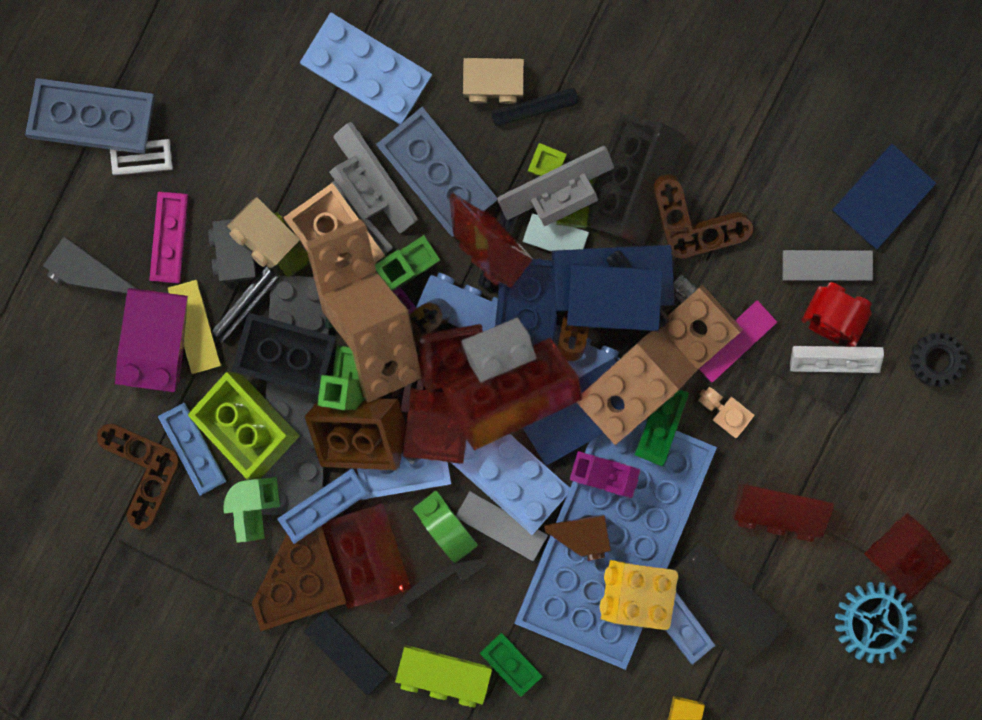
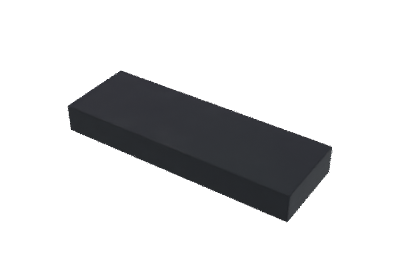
(346, 652)

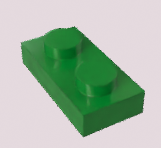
(511, 664)

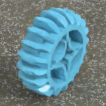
(869, 634)

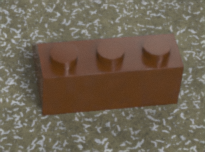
(359, 437)

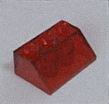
(487, 242)
(781, 512)
(366, 556)

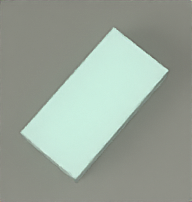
(553, 236)

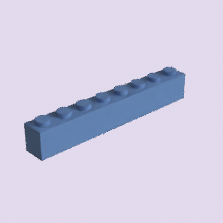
(471, 309)

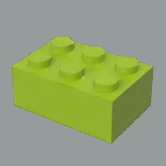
(243, 425)

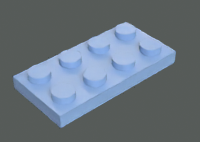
(366, 69)
(514, 480)

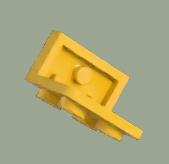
(638, 595)

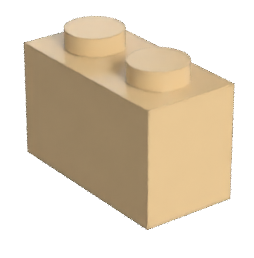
(493, 79)
(262, 233)

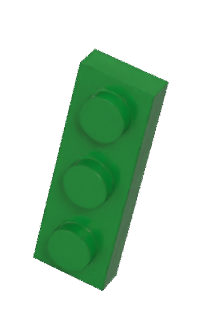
(661, 428)

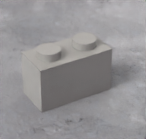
(499, 349)

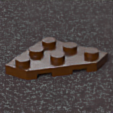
(298, 582)

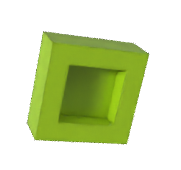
(546, 160)

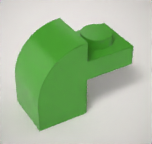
(407, 263)
(343, 387)
(246, 501)
(445, 527)

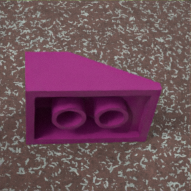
(152, 340)

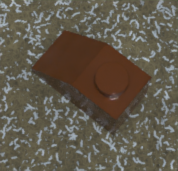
(582, 535)

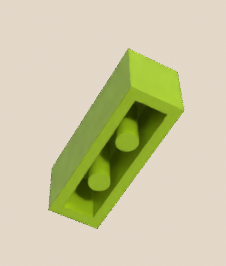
(443, 676)

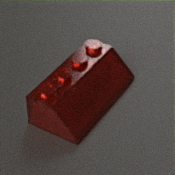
(514, 397)

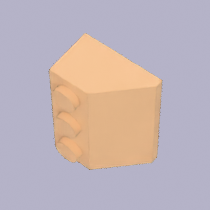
(322, 215)

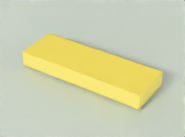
(198, 337)

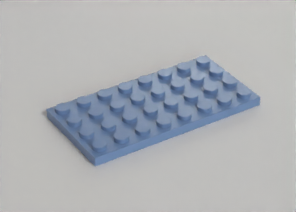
(641, 531)

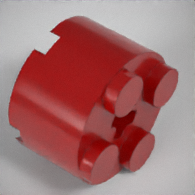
(837, 314)

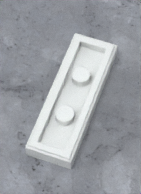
(836, 359)

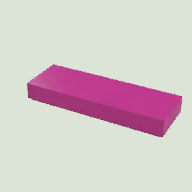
(169, 237)
(755, 324)

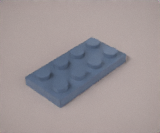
(90, 116)
(434, 167)

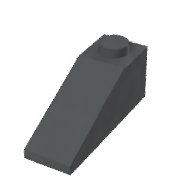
(79, 268)

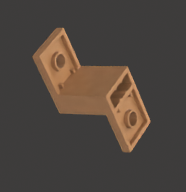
(364, 310)
(658, 365)

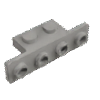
(367, 182)
(559, 190)

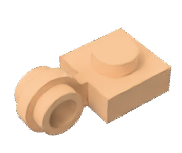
(731, 417)

